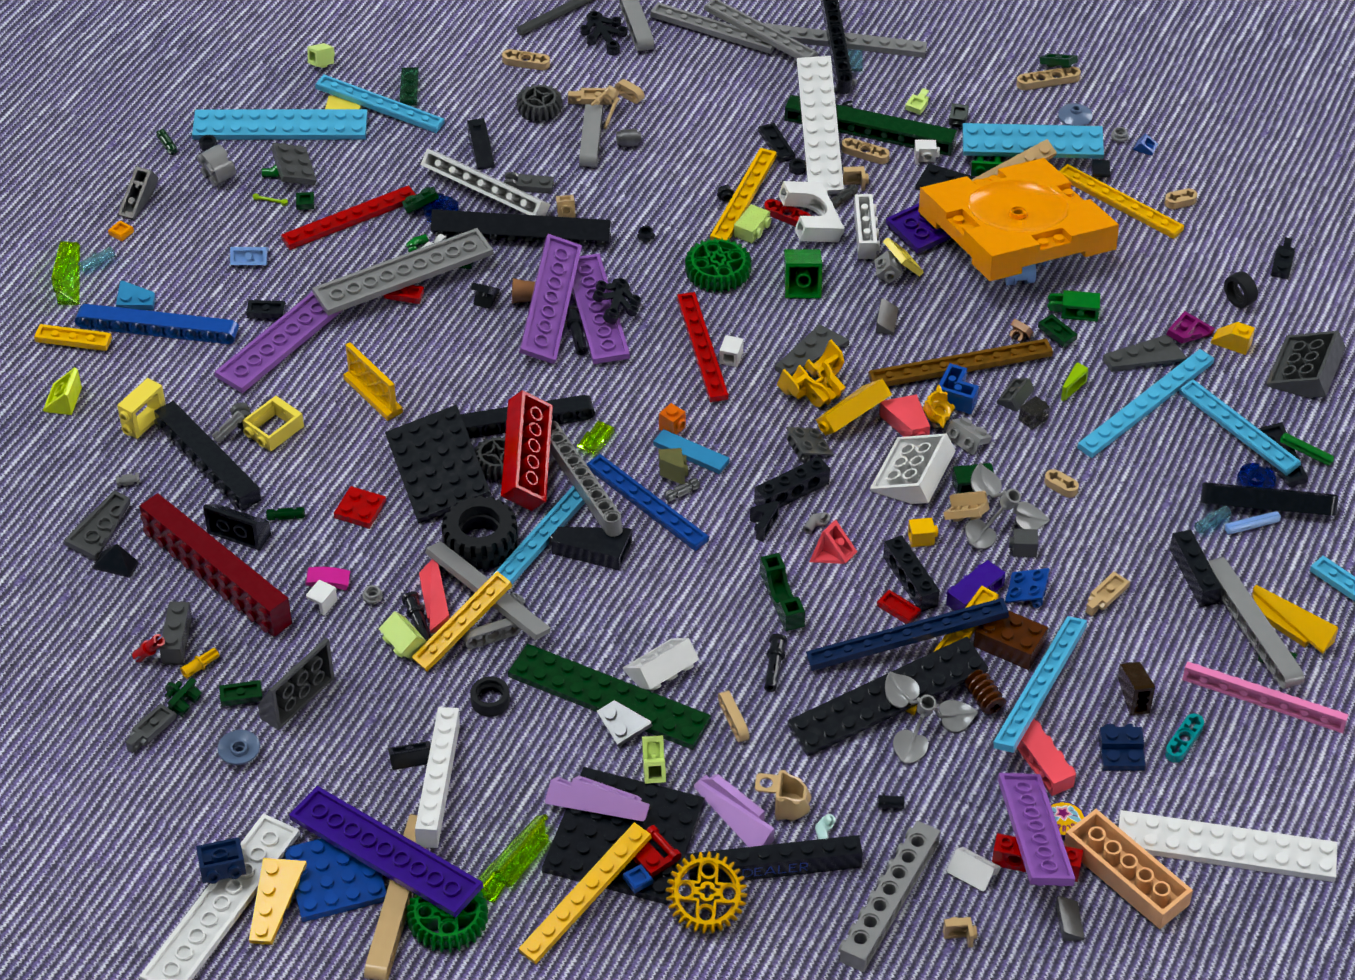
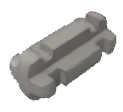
(127, 479)

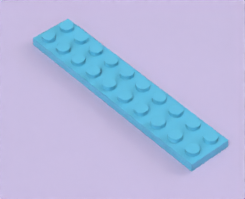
(281, 124)

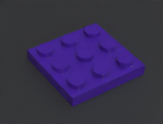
(916, 229)

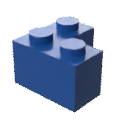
(959, 392)

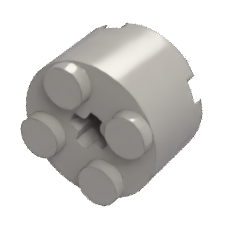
(216, 165)

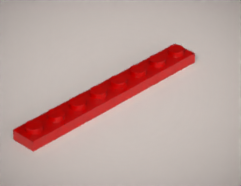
(346, 218)
(702, 347)

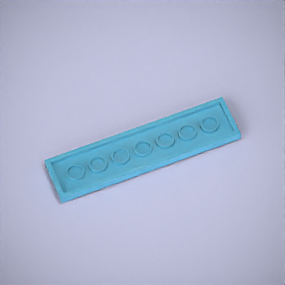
(1014, 139)

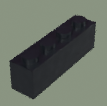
(1195, 568)

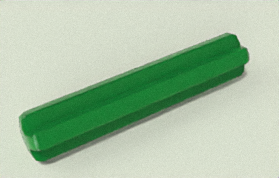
(1307, 449)

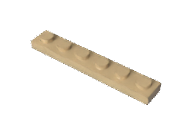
(1041, 150)

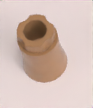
(522, 290)

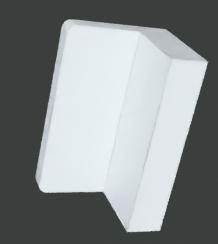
(972, 868)

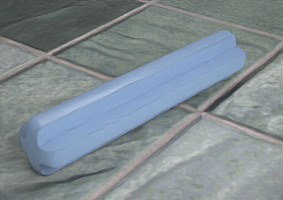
(1252, 522)

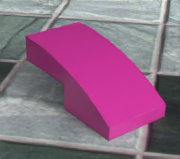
(334, 576)

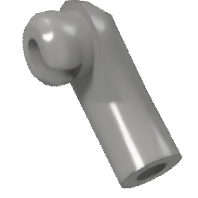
(816, 520)

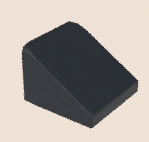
(1100, 168)

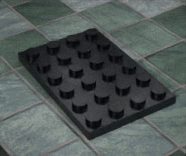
(437, 463)

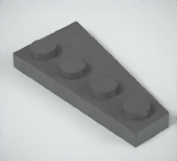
(810, 348)
(1145, 354)
(95, 530)

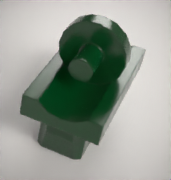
(188, 690)

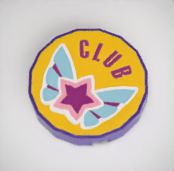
(1066, 816)

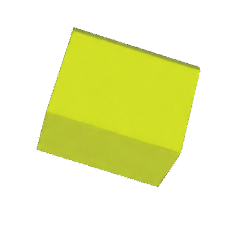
(64, 394)

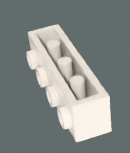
(866, 226)

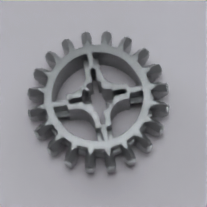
(539, 102)
(491, 457)

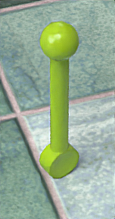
(284, 202)

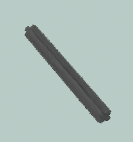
(550, 16)

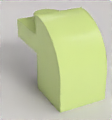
(653, 759)

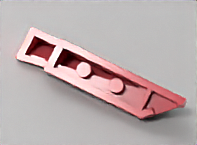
(433, 596)

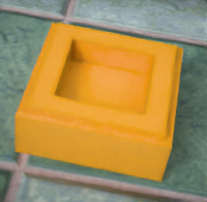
(120, 230)

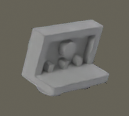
(967, 435)

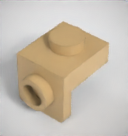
(855, 175)
(959, 928)

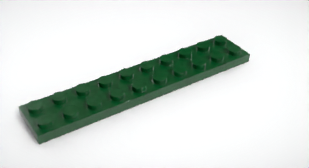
(596, 689)

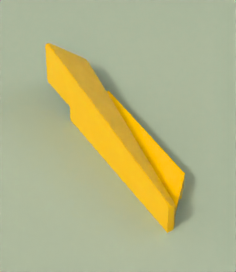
(1295, 621)

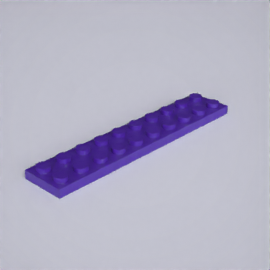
(386, 851)

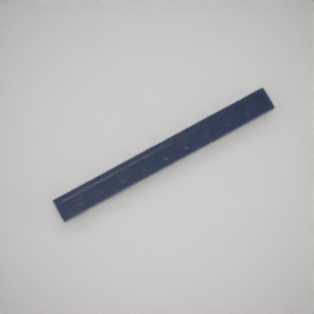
(907, 634)

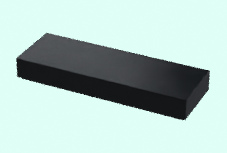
(776, 142)

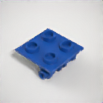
(1028, 586)

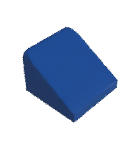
(1146, 145)

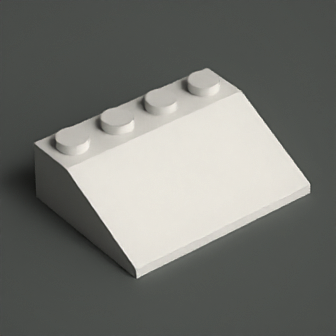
(914, 468)

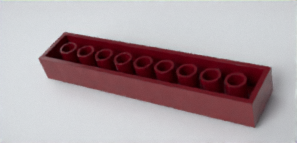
(216, 565)

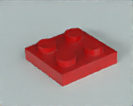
(360, 507)

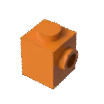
(672, 419)

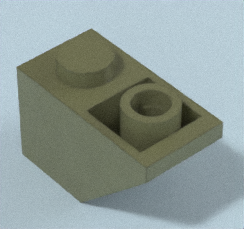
(673, 464)

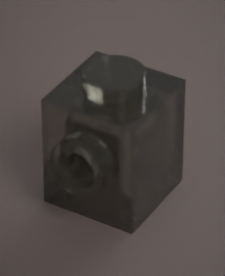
(1034, 412)

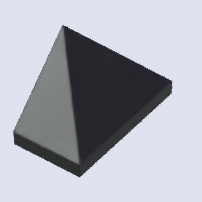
(116, 561)

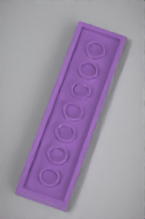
(550, 299)
(604, 339)
(274, 344)
(1036, 829)

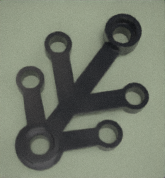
(596, 19)
(620, 287)

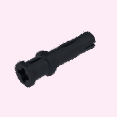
(574, 324)
(415, 612)
(775, 655)

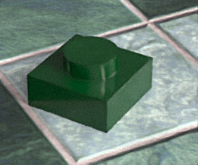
(305, 200)

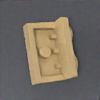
(967, 505)

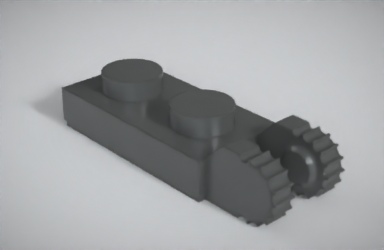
(530, 183)

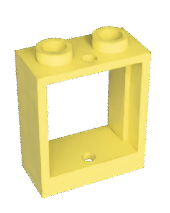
(147, 392)
(273, 407)

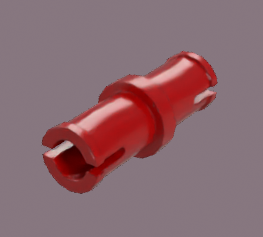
(148, 648)

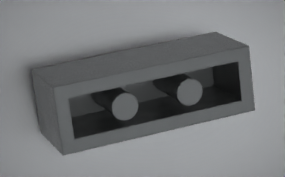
(176, 633)

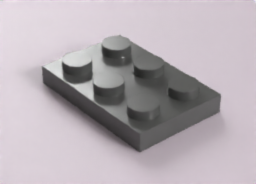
(293, 164)

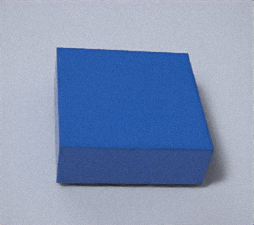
(637, 878)

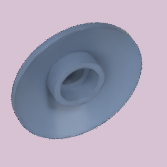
(1075, 115)
(236, 741)

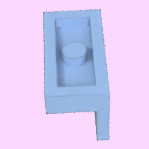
(248, 255)

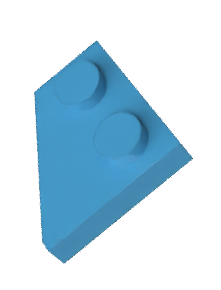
(135, 297)

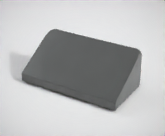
(886, 317)
(1016, 393)
(1069, 919)

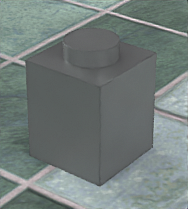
(1024, 542)

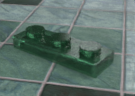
(409, 86)

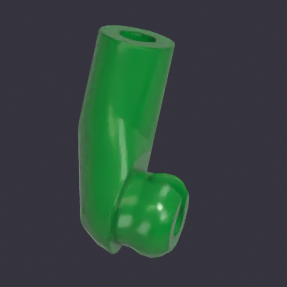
(270, 172)
(415, 241)

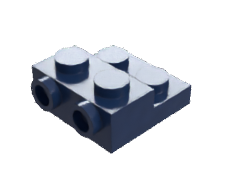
(1122, 748)
(221, 860)

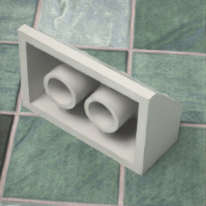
(662, 663)

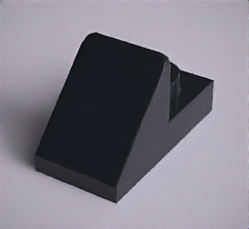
(484, 295)
(764, 517)

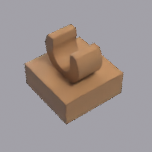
(1022, 329)

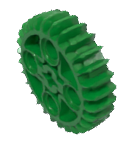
(718, 265)
(439, 919)

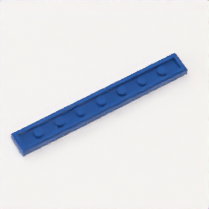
(648, 502)

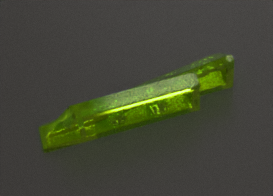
(66, 273)
(514, 859)

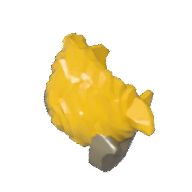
(938, 408)

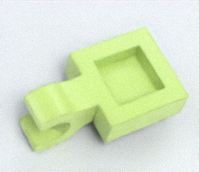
(918, 103)

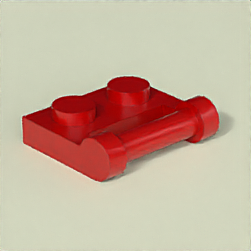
(652, 859)

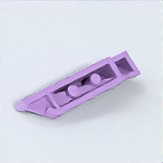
(595, 797)
(736, 810)

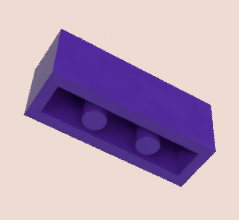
(983, 574)

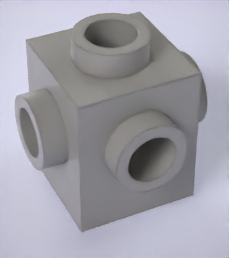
(888, 267)

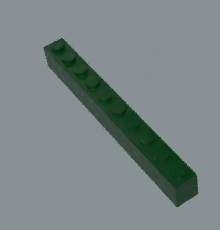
(881, 126)

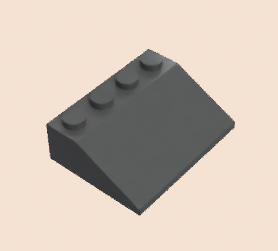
(1307, 363)
(298, 686)

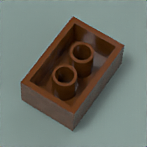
(1012, 639)

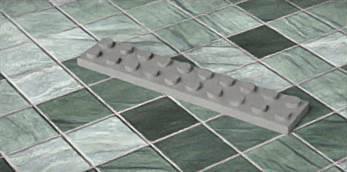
(402, 271)

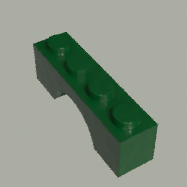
(775, 579)

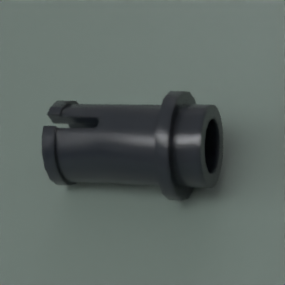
(887, 801)

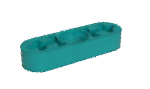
(1185, 746)

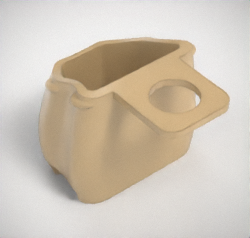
(791, 795)

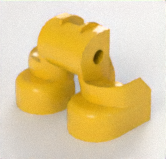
(820, 390)

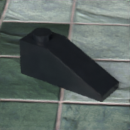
(480, 144)

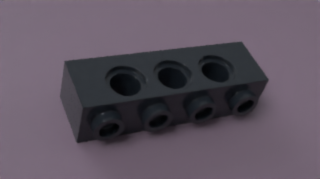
(793, 483)
(911, 573)

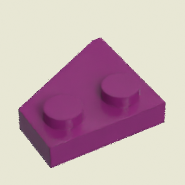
(1189, 328)

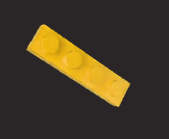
(73, 337)

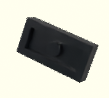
(265, 309)

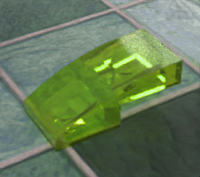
(596, 439)

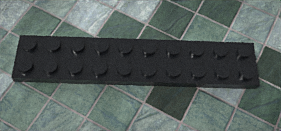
(869, 705)

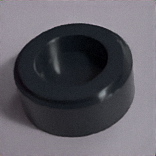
(207, 142)
(797, 166)

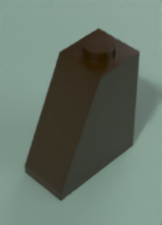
(1136, 688)

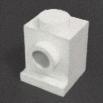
(926, 151)

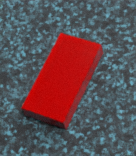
(898, 607)

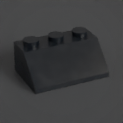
(236, 526)

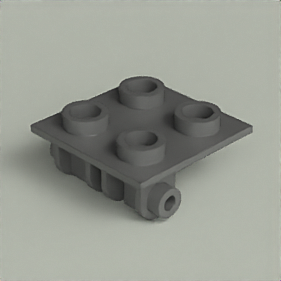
(807, 443)

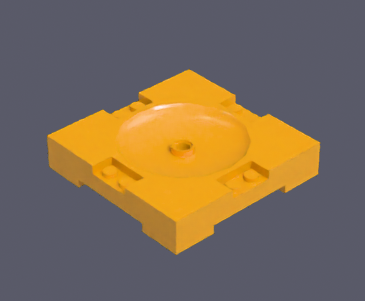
(1018, 218)

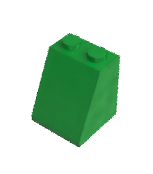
(803, 273)

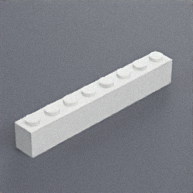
(484, 184)
(437, 777)

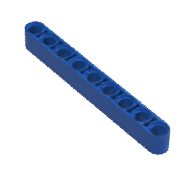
(156, 324)

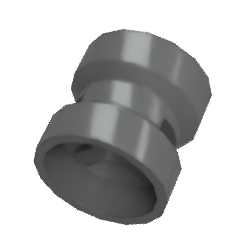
(243, 408)

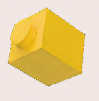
(922, 532)

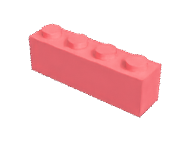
(1046, 760)

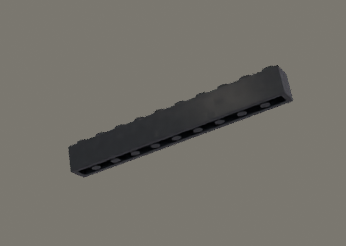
(522, 226)

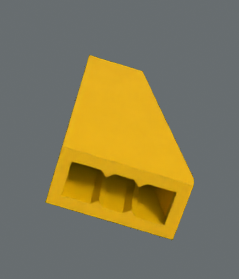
(853, 406)

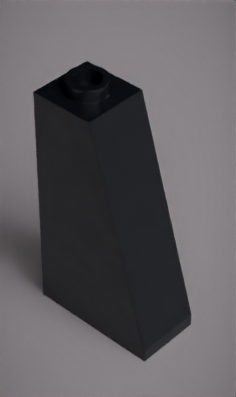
(591, 545)

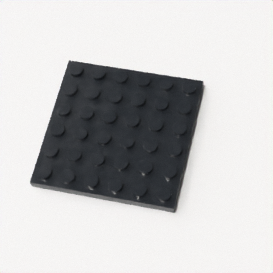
(587, 836)

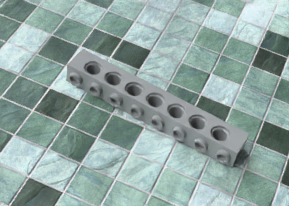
(860, 955)

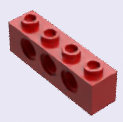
(1007, 855)

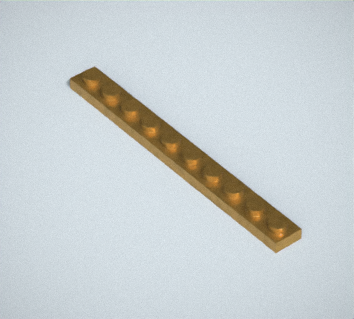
(972, 361)

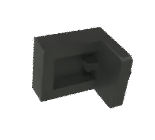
(958, 115)

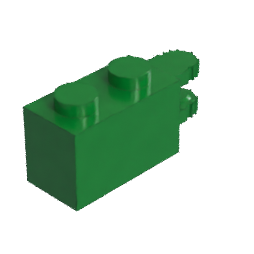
(1075, 305)

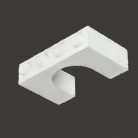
(813, 196)

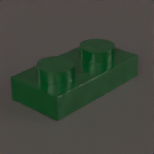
(1058, 59)
(421, 199)
(1057, 330)
(240, 693)

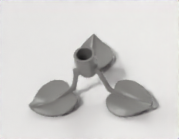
(1027, 515)
(903, 690)

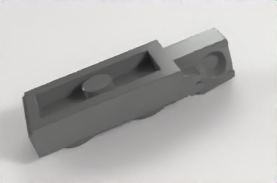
(150, 727)

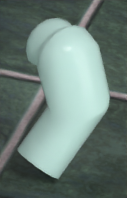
(824, 825)

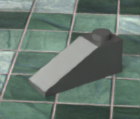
(138, 192)

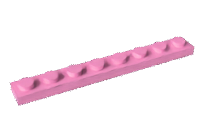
(1265, 697)

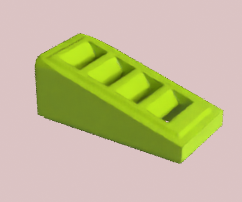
(1075, 380)

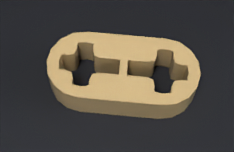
(630, 91)
(1180, 198)
(1061, 483)

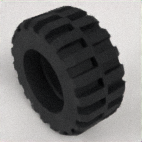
(476, 514)

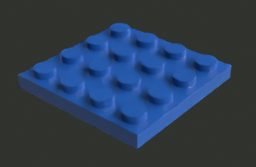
(333, 881)

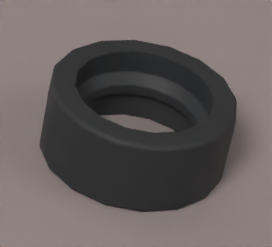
(1233, 292)
(486, 684)

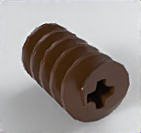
(985, 692)

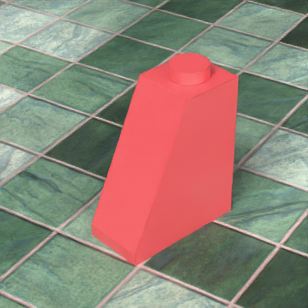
(905, 415)

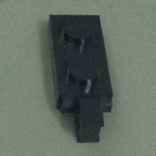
(1283, 260)

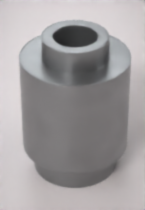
(628, 137)

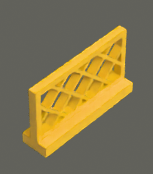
(371, 383)

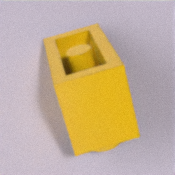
(1234, 337)

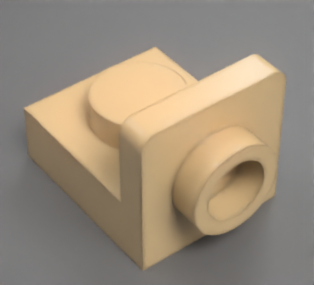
(566, 206)

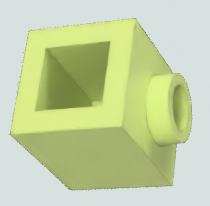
(320, 55)

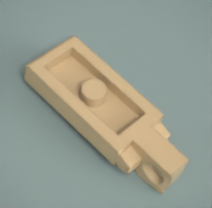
(585, 96)
(1106, 593)

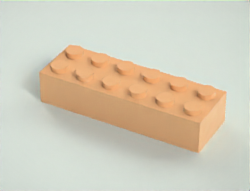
(1129, 869)

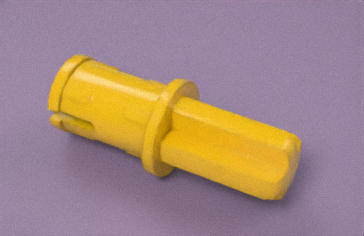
(199, 663)

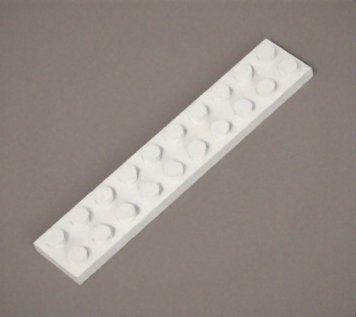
(820, 123)
(1232, 846)
(219, 905)

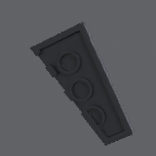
(1299, 475)

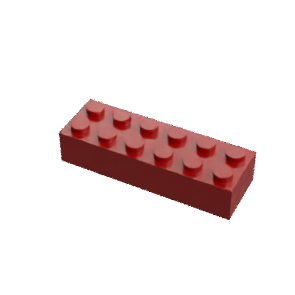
(526, 450)

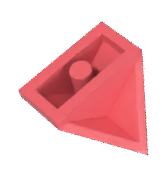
(833, 546)

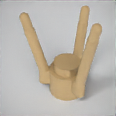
(609, 95)

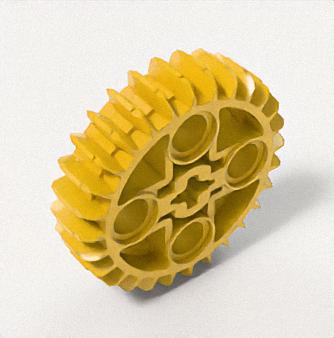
(717, 892)

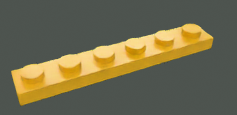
(462, 621)

